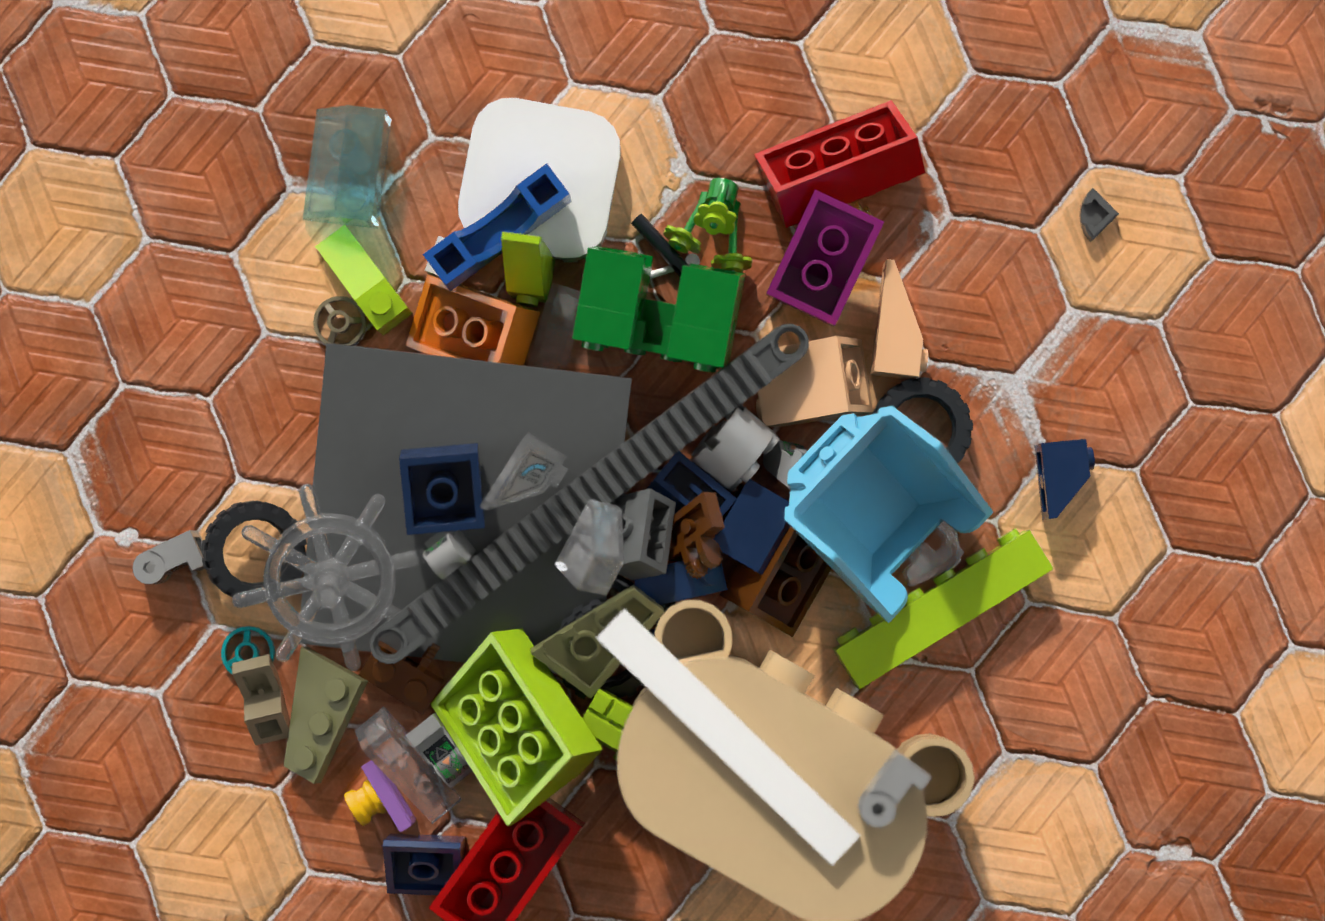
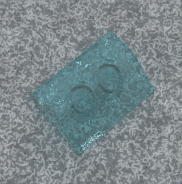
(347, 166)

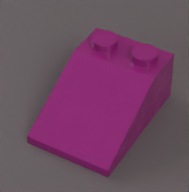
(824, 258)

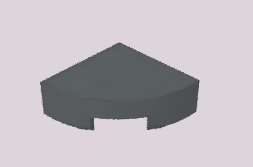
(1095, 214)

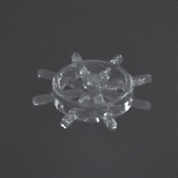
(328, 577)

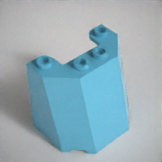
(874, 496)

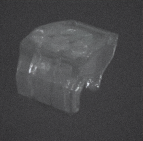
(928, 563)

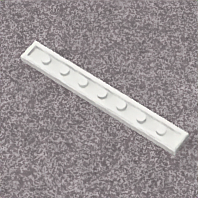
(728, 737)

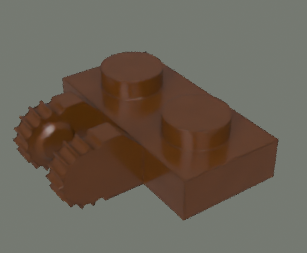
(693, 535)
(405, 679)

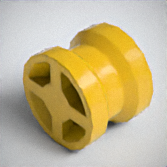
(364, 803)

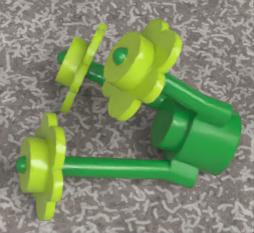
(716, 213)

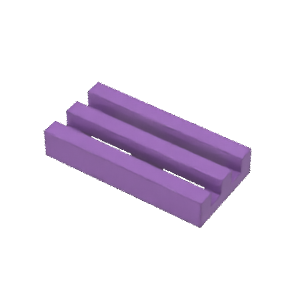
(389, 796)

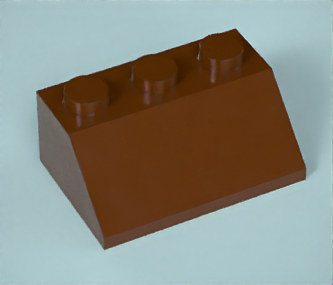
(784, 589)

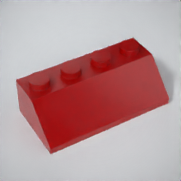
(842, 161)
(507, 865)

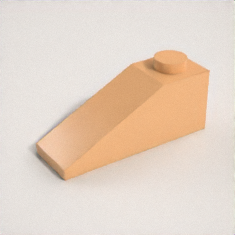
(897, 333)

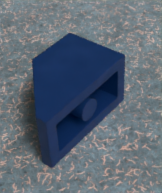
(1061, 473)
(679, 585)

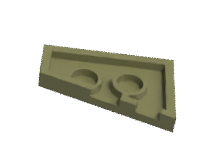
(579, 654)
(320, 713)

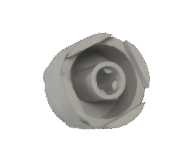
(733, 446)

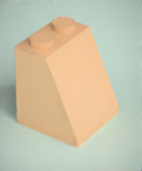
(819, 386)

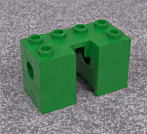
(618, 315)

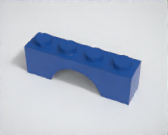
(477, 245)

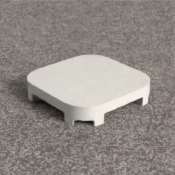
(520, 137)

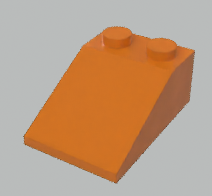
(471, 325)

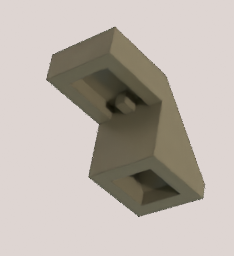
(263, 699)

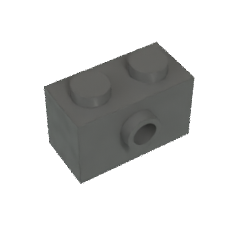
(646, 533)

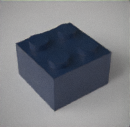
(442, 489)

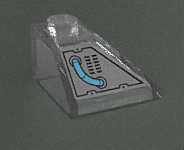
(527, 473)

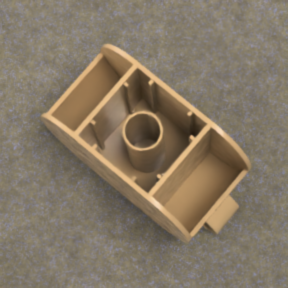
(711, 813)

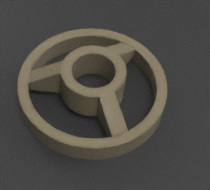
(332, 314)

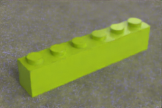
(943, 607)

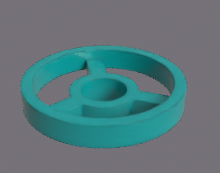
(246, 641)

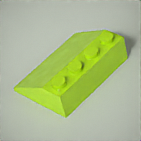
(514, 725)

